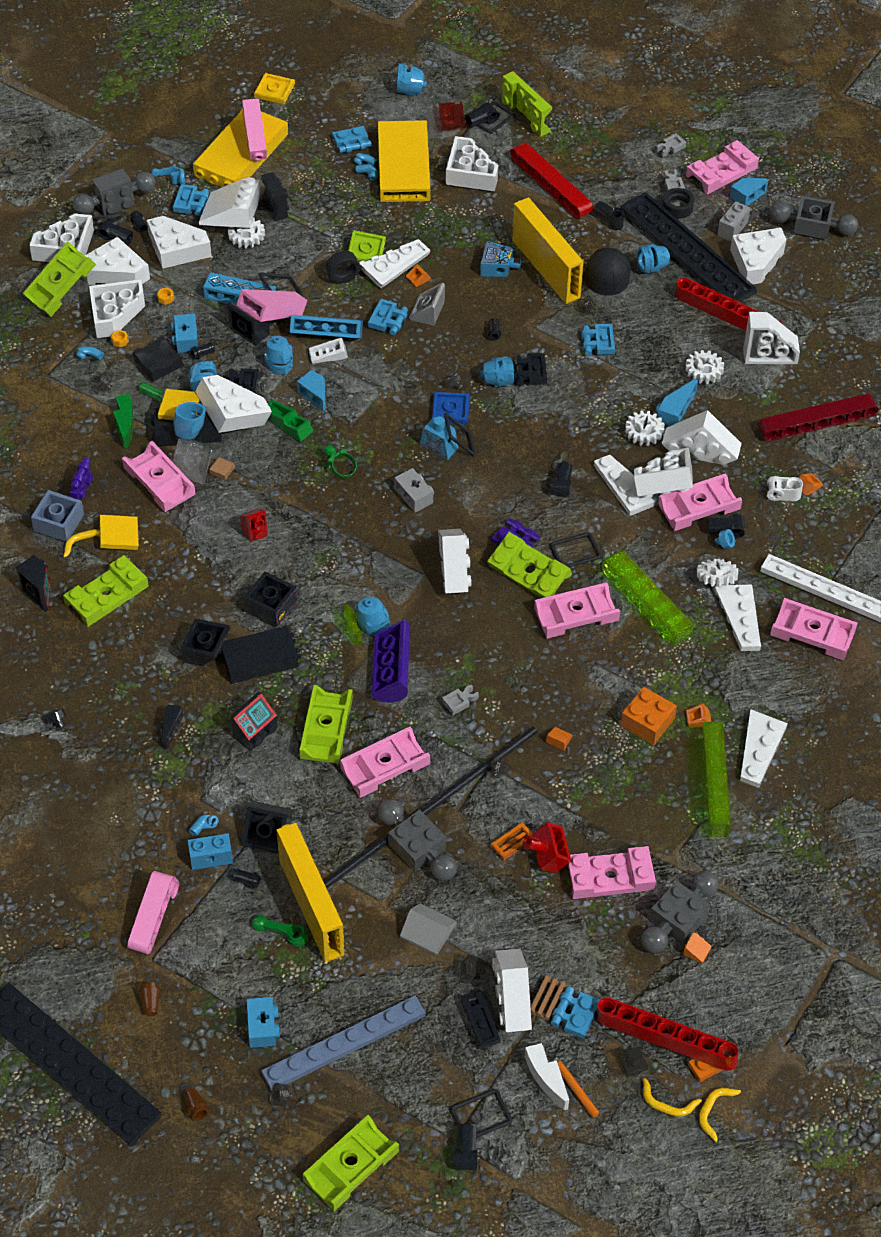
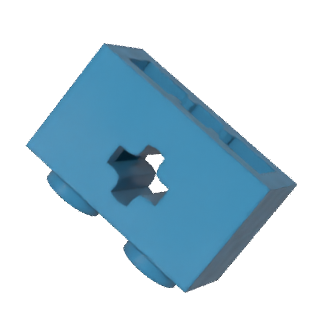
(185, 332)
(210, 851)
(262, 1033)

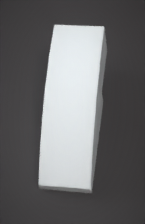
(547, 1075)

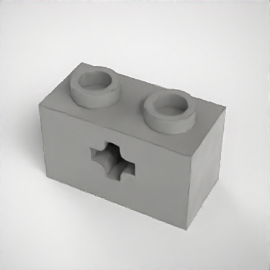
(733, 221)
(414, 490)

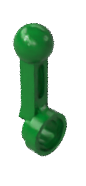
(261, 923)

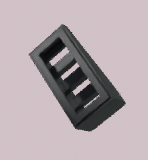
(172, 720)

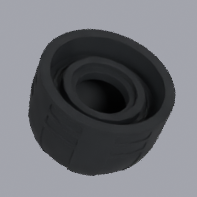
(607, 272)

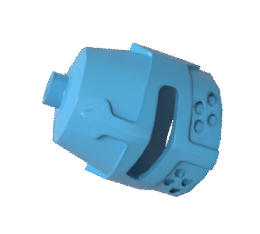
(410, 81)
(652, 258)
(278, 352)
(498, 372)
(195, 375)
(186, 422)
(371, 615)

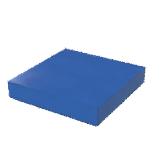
(453, 404)

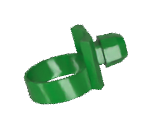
(331, 452)

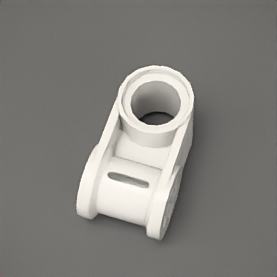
(786, 489)

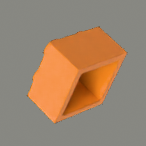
(648, 715)

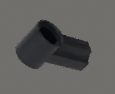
(484, 113)
(613, 216)
(111, 229)
(561, 482)
(734, 522)
(466, 1152)

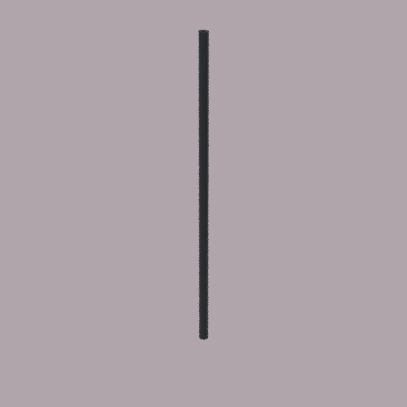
(432, 805)

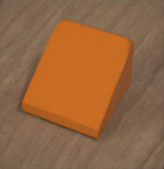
(418, 276)
(810, 483)
(697, 716)
(558, 738)
(697, 948)

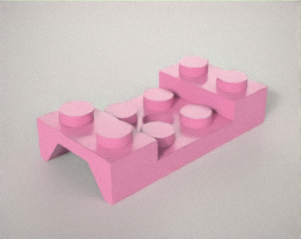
(735, 160)
(170, 487)
(683, 508)
(558, 615)
(833, 631)
(367, 771)
(632, 871)

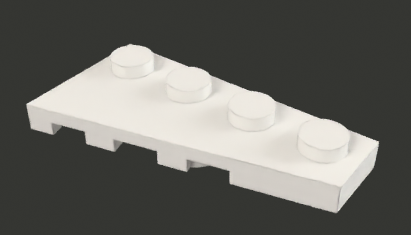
(394, 263)
(623, 485)
(741, 614)
(761, 744)

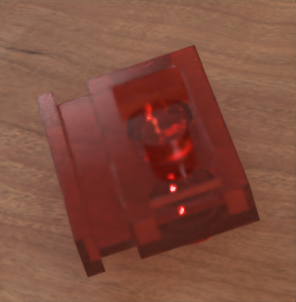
(451, 115)

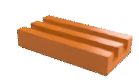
(500, 851)

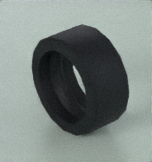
(679, 194)
(341, 258)

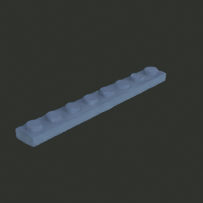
(344, 1042)

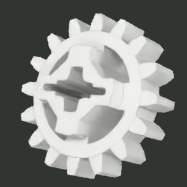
(247, 236)
(704, 366)
(644, 428)
(717, 572)

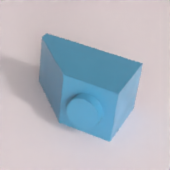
(748, 190)
(313, 389)

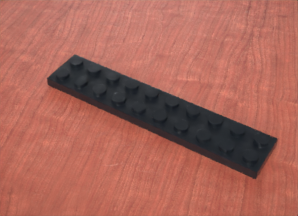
(687, 248)
(75, 1067)

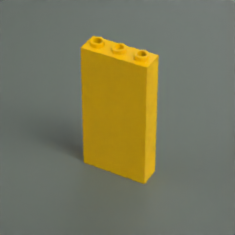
(228, 155)
(403, 161)
(547, 250)
(310, 892)

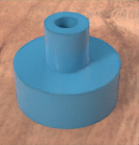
(725, 539)

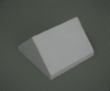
(429, 305)
(427, 928)

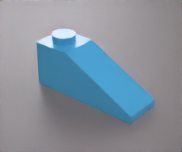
(676, 403)

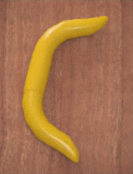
(80, 536)
(708, 1106)
(678, 1112)

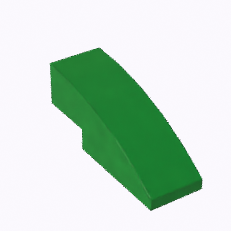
(124, 418)
(288, 421)

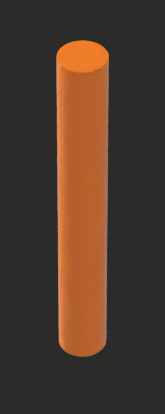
(578, 1090)

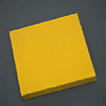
(274, 88)
(172, 399)
(118, 532)

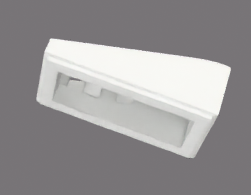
(339, 351)

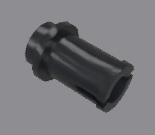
(137, 218)
(494, 332)
(198, 352)
(247, 878)

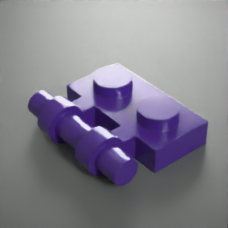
(81, 480)
(516, 526)

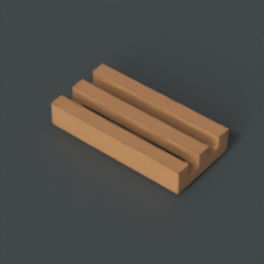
(553, 983)

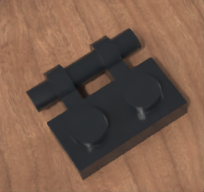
(536, 369)
(247, 378)

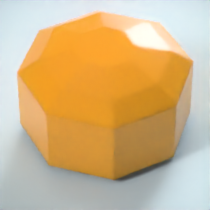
(165, 296)
(119, 338)

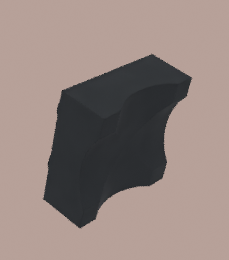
(275, 196)
(158, 359)

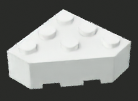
(470, 166)
(76, 230)
(177, 242)
(757, 252)
(115, 264)
(115, 305)
(769, 341)
(231, 405)
(705, 439)
(665, 475)
(454, 560)
(512, 990)

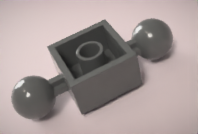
(113, 192)
(814, 217)
(417, 840)
(679, 912)

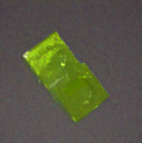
(351, 625)

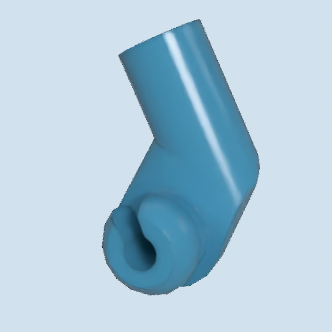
(366, 158)
(369, 169)
(82, 351)
(203, 822)

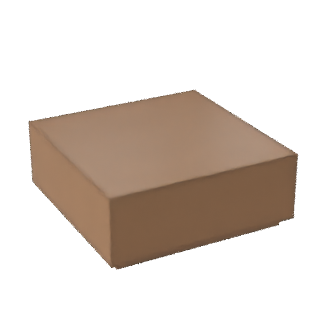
(222, 468)

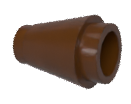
(149, 997)
(195, 1104)

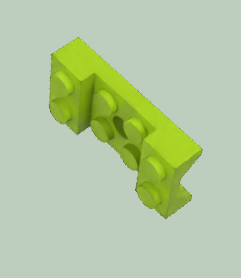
(521, 96)
(46, 291)
(515, 556)
(123, 582)
(324, 741)
(335, 1179)

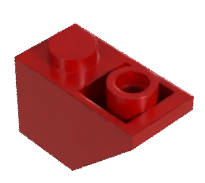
(254, 524)

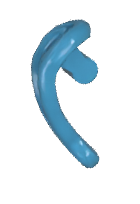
(176, 174)

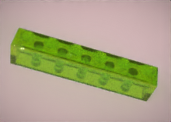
(648, 598)
(715, 779)

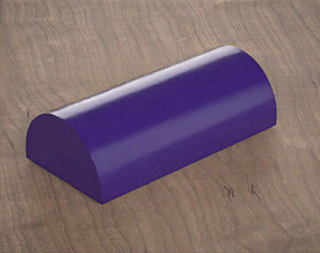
(391, 663)

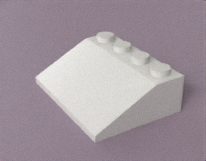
(232, 204)

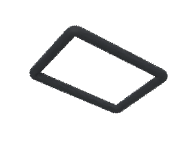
(502, 123)
(261, 274)
(446, 417)
(573, 538)
(505, 1123)

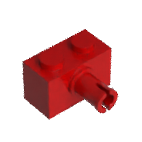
(550, 847)

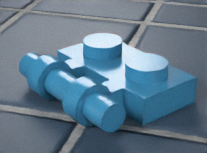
(351, 139)
(186, 200)
(382, 317)
(604, 339)
(581, 1016)

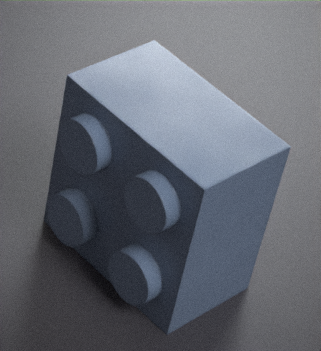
(57, 515)

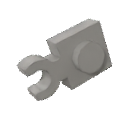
(673, 143)
(673, 181)
(458, 701)

